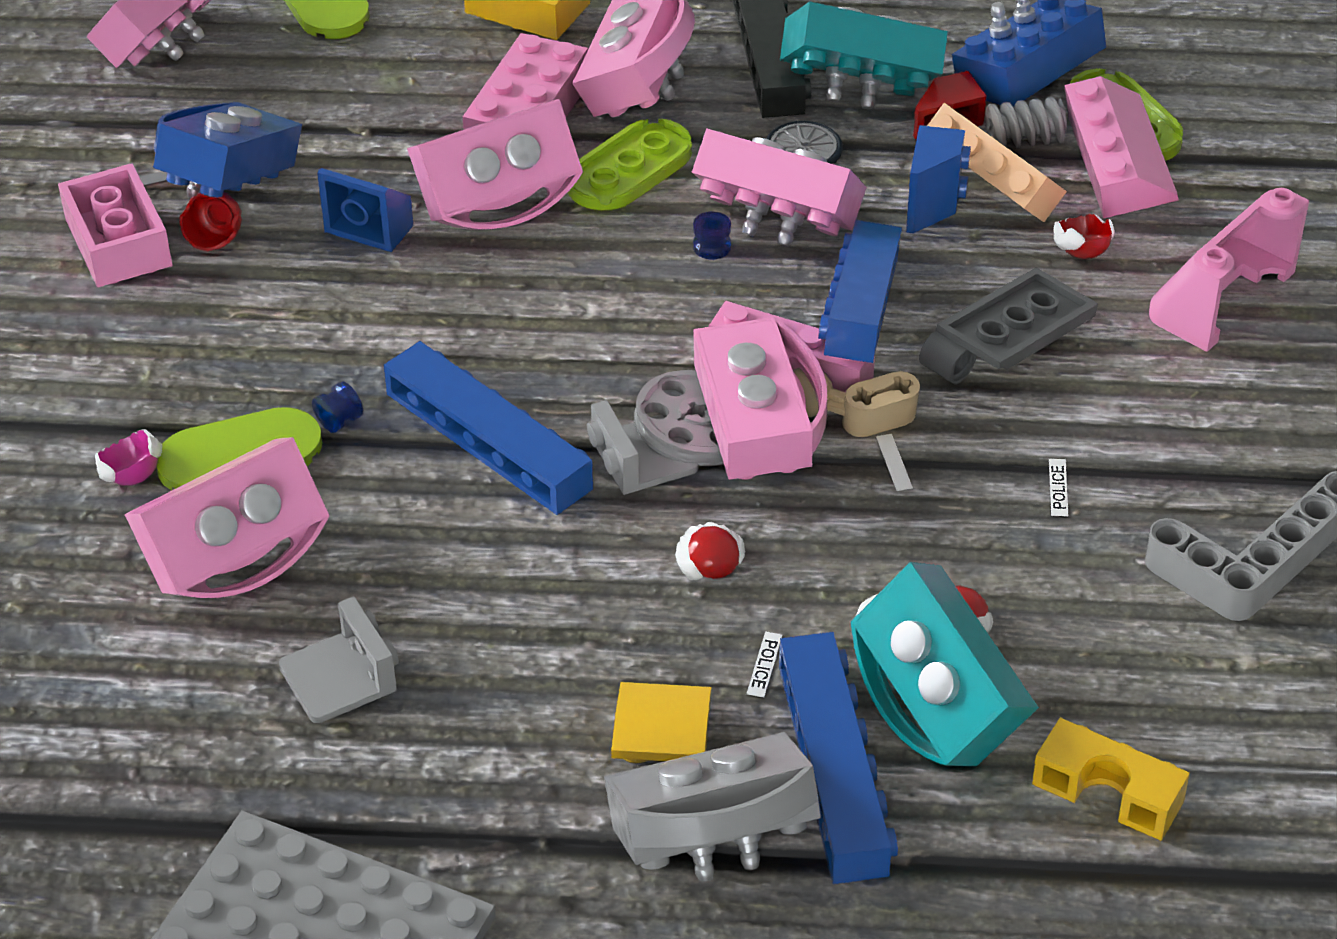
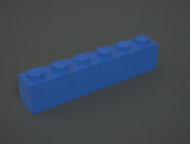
(860, 291)
(489, 427)
(834, 742)

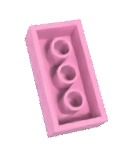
(528, 76)

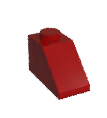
(957, 91)

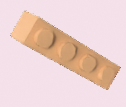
(1003, 167)

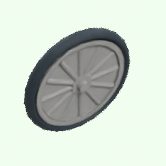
(810, 137)

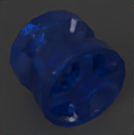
(712, 235)
(337, 407)

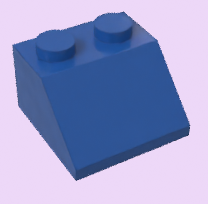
(936, 176)
(364, 210)

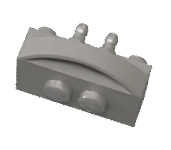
(712, 801)

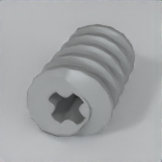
(1026, 121)

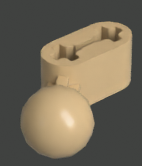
(869, 404)

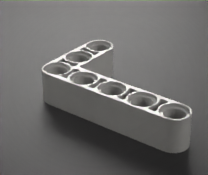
(1245, 582)

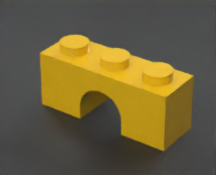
(1081, 758)

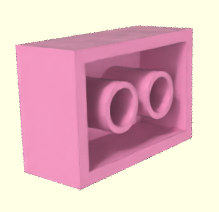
(115, 225)

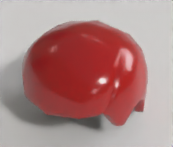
(210, 221)

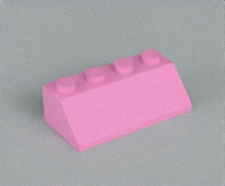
(1118, 147)

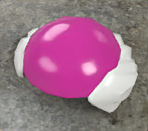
(129, 460)

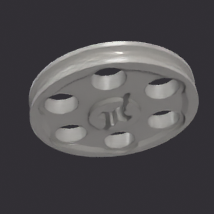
(684, 417)

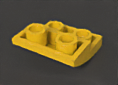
(660, 721)

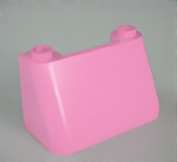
(1254, 244)

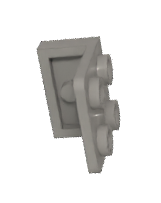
(628, 456)
(344, 668)

